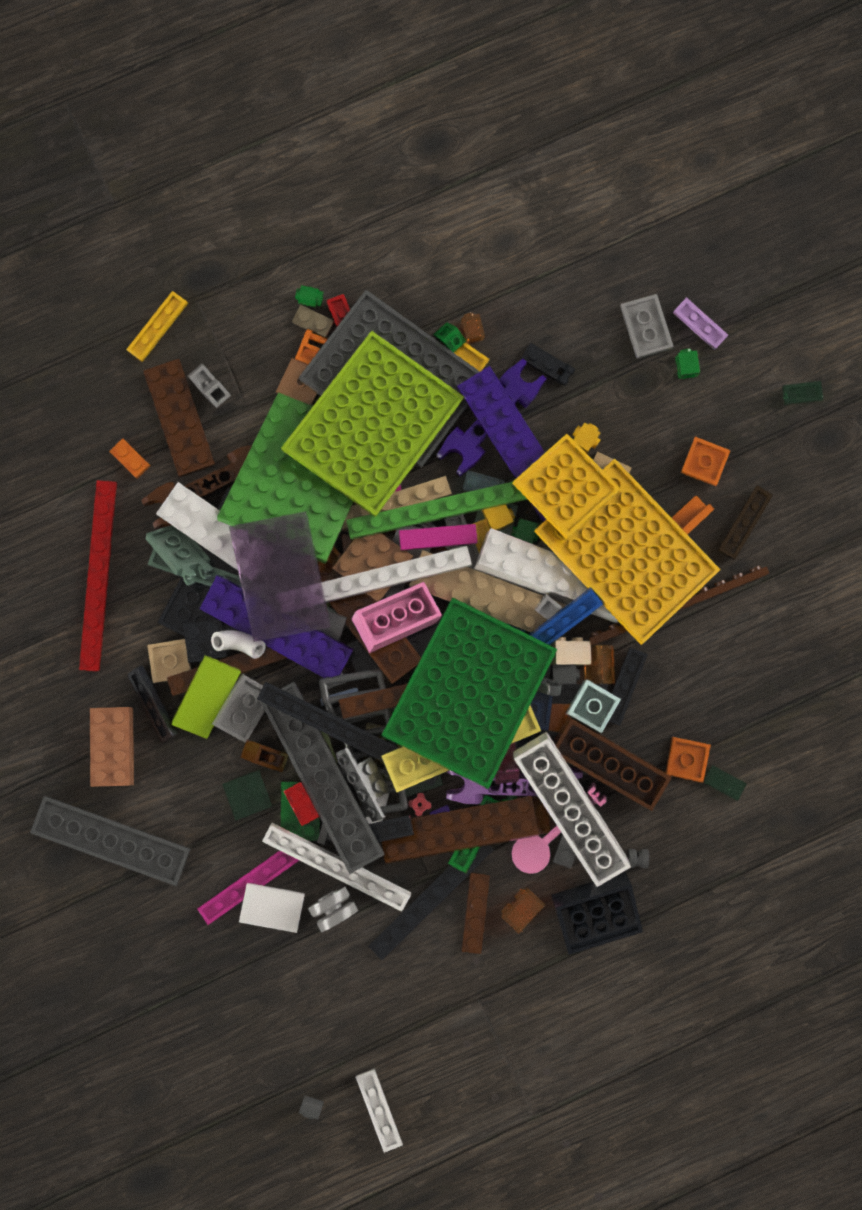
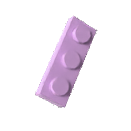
(700, 323)

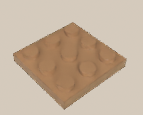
(369, 554)

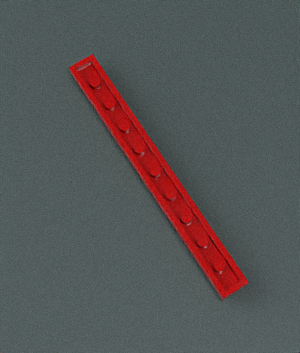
(98, 576)

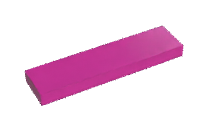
(438, 537)

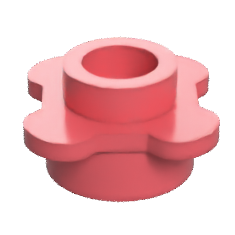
(419, 799)

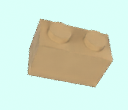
(571, 652)

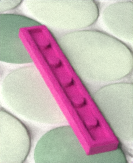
(235, 893)

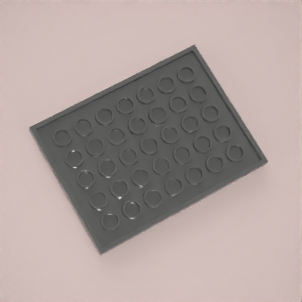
(374, 315)

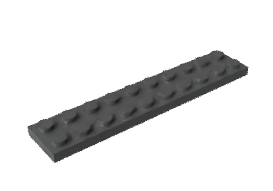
(326, 787)

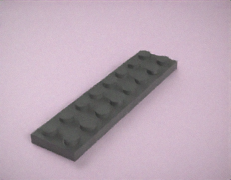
(110, 840)

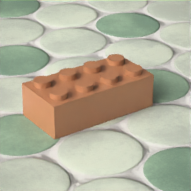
(111, 747)

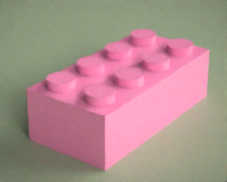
(396, 617)

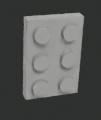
(646, 326)
(241, 709)

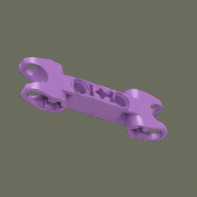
(473, 793)

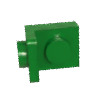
(450, 336)

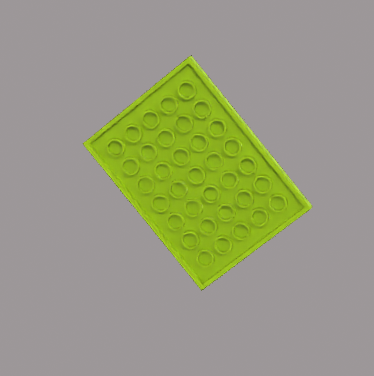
(372, 423)

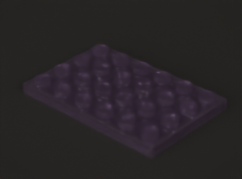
(280, 576)

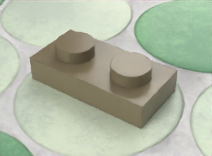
(313, 321)

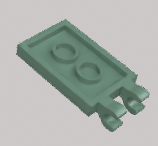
(180, 553)

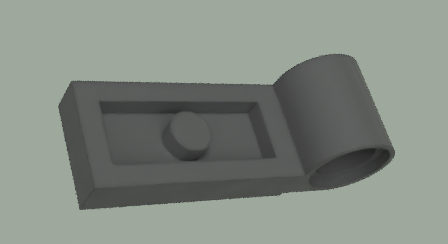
(311, 1107)

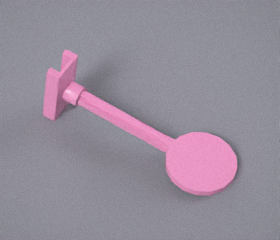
(533, 853)

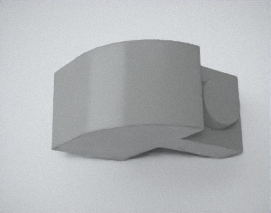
(209, 386)

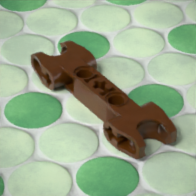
(236, 461)

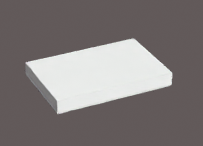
(271, 907)

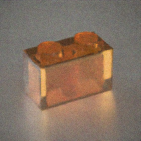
(522, 909)

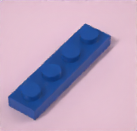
(567, 617)

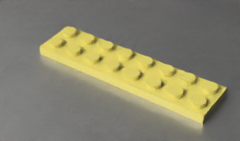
(410, 768)

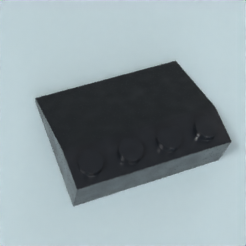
(597, 914)

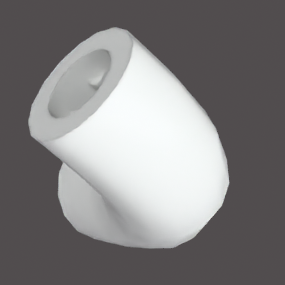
(237, 641)

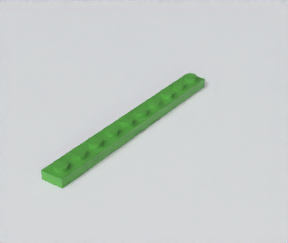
(434, 510)

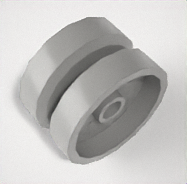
(334, 911)

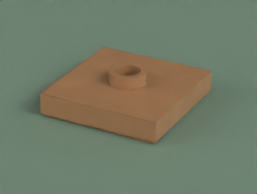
(293, 387)

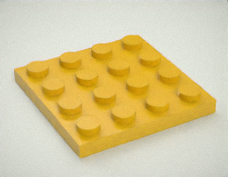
(566, 486)

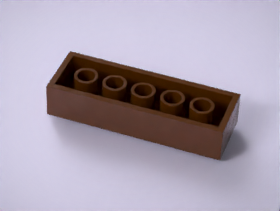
(611, 763)

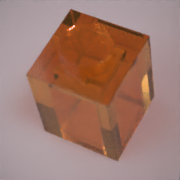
(472, 328)

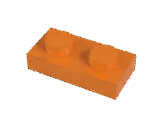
(129, 458)

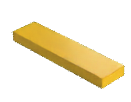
(157, 326)

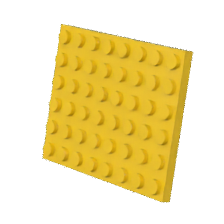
(633, 557)

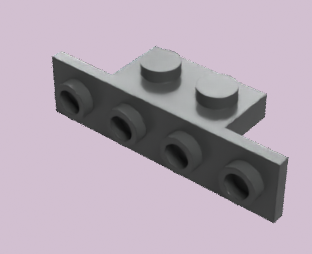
(366, 782)

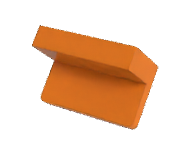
(692, 514)

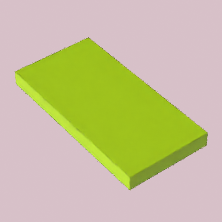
(205, 696)

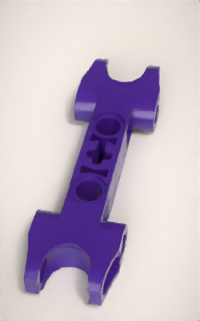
(468, 443)

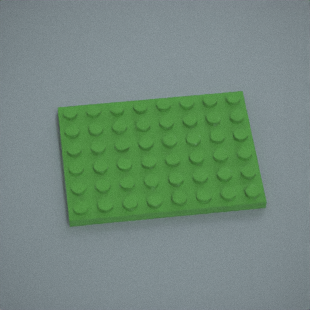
(278, 485)

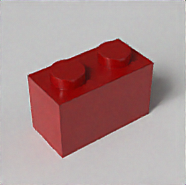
(301, 803)

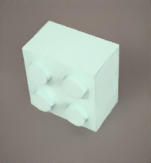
(593, 706)

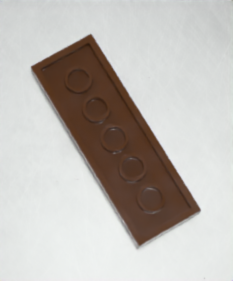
(179, 417)

